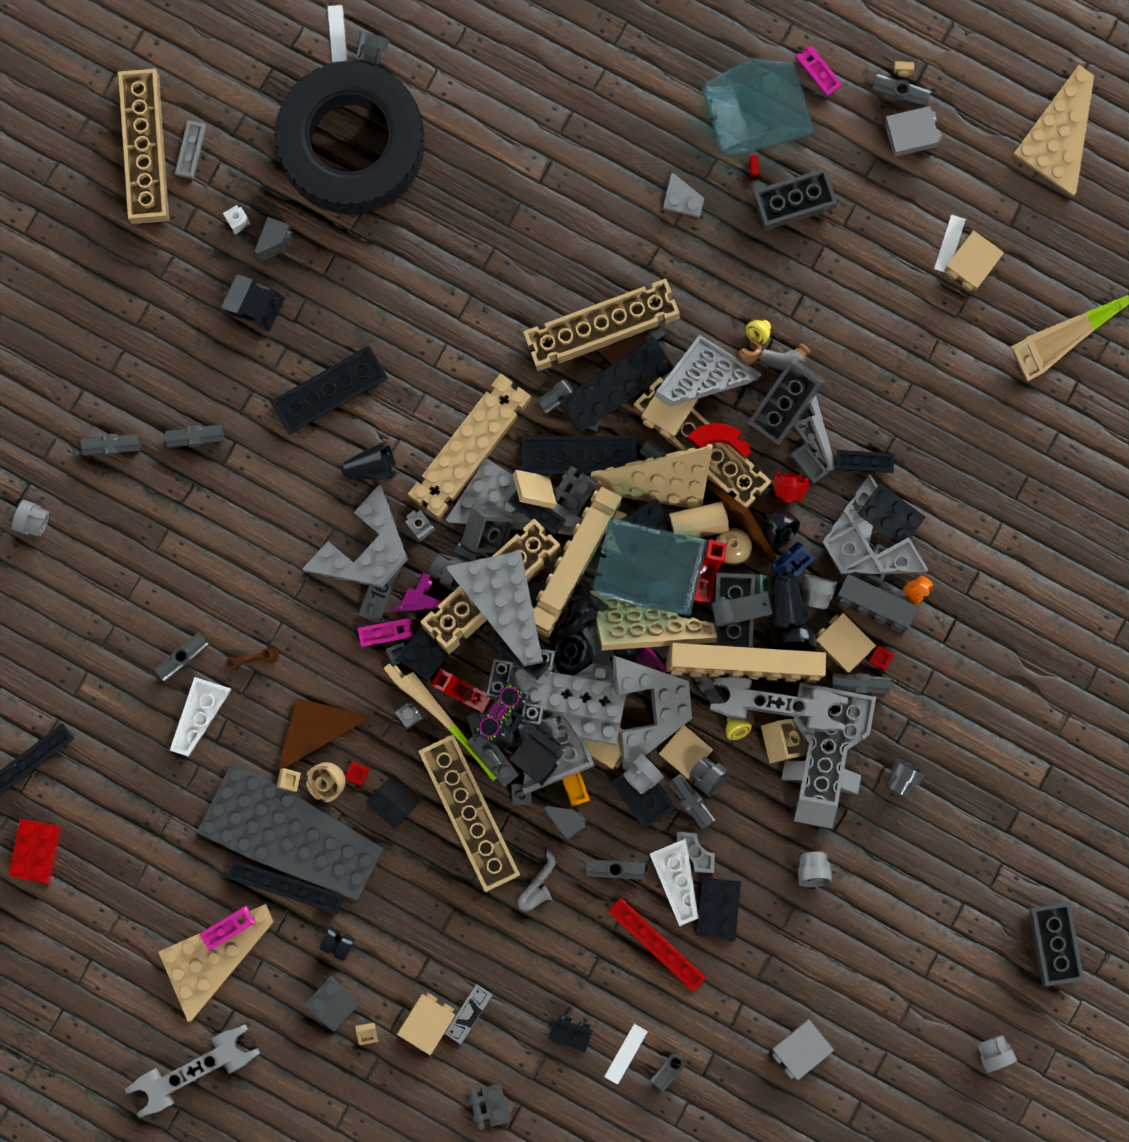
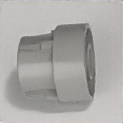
(30, 519)
(818, 591)
(642, 774)
(814, 870)
(996, 1054)

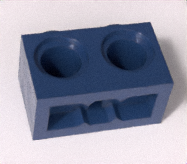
(793, 560)

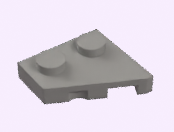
(682, 198)

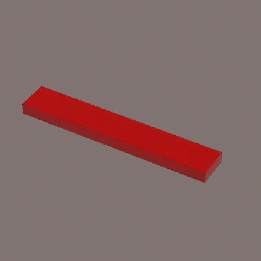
(657, 944)

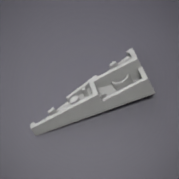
(813, 432)

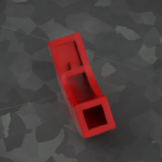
(719, 433)
(713, 558)
(462, 691)

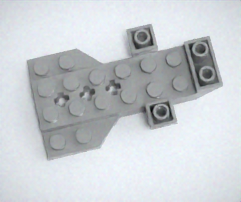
(588, 720)
(823, 772)

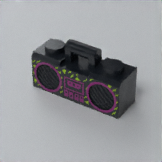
(493, 722)

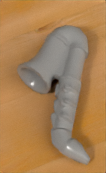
(533, 895)

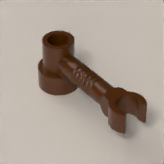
(274, 656)

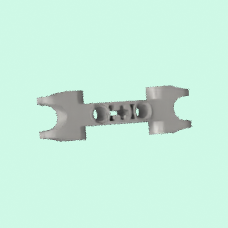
(814, 709)
(159, 1087)

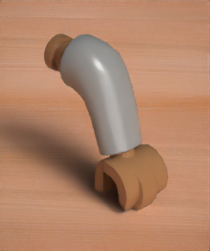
(771, 358)

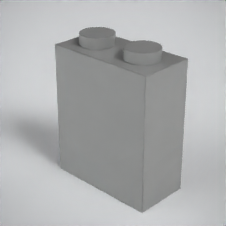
(912, 131)
(802, 1050)

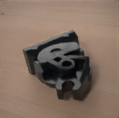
(579, 611)

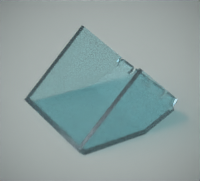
(757, 106)
(650, 567)

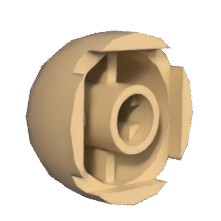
(738, 546)
(325, 781)

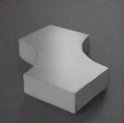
(701, 859)

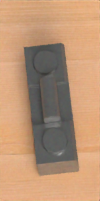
(494, 759)

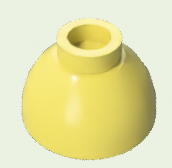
(759, 331)
(737, 728)

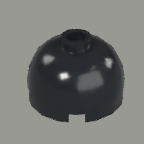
(779, 527)
(798, 639)

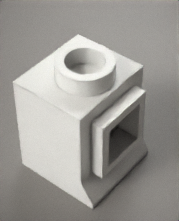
(237, 219)

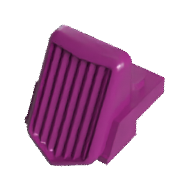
(416, 599)

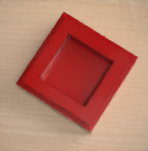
(754, 168)
(881, 657)
(357, 773)

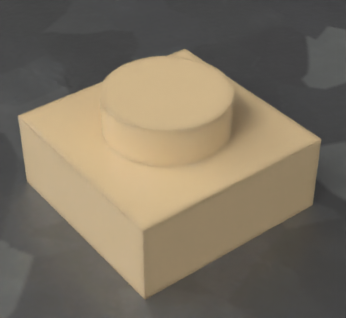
(903, 69)
(288, 780)
(366, 1033)

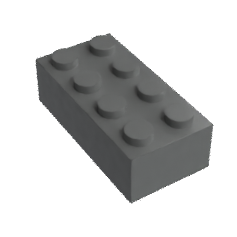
(794, 199)
(786, 401)
(734, 587)
(876, 603)
(1056, 944)

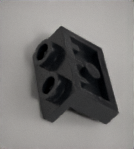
(571, 1034)

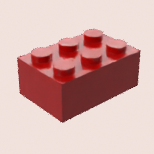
(35, 851)

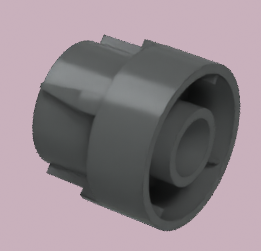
(370, 47)
(439, 571)
(709, 775)
(904, 777)

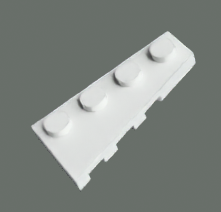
(200, 709)
(675, 875)

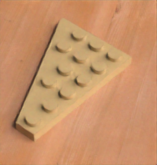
(1058, 136)
(673, 479)
(639, 627)
(201, 972)

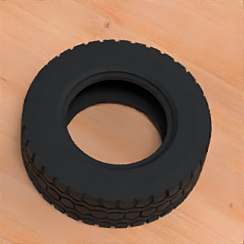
(344, 86)

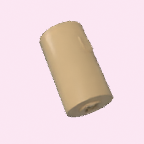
(700, 521)

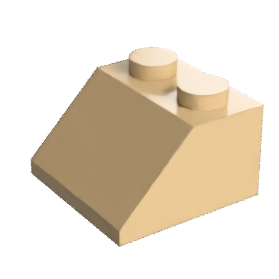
(783, 741)

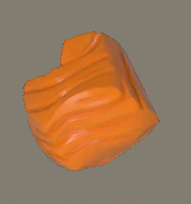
(917, 589)

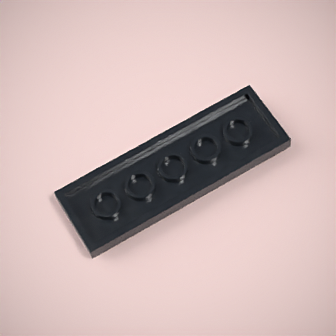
(616, 384)
(329, 390)
(586, 453)

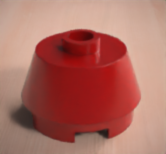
(790, 486)

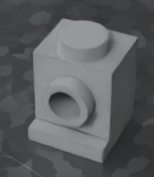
(421, 531)
(408, 715)

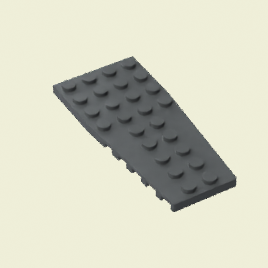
(288, 834)

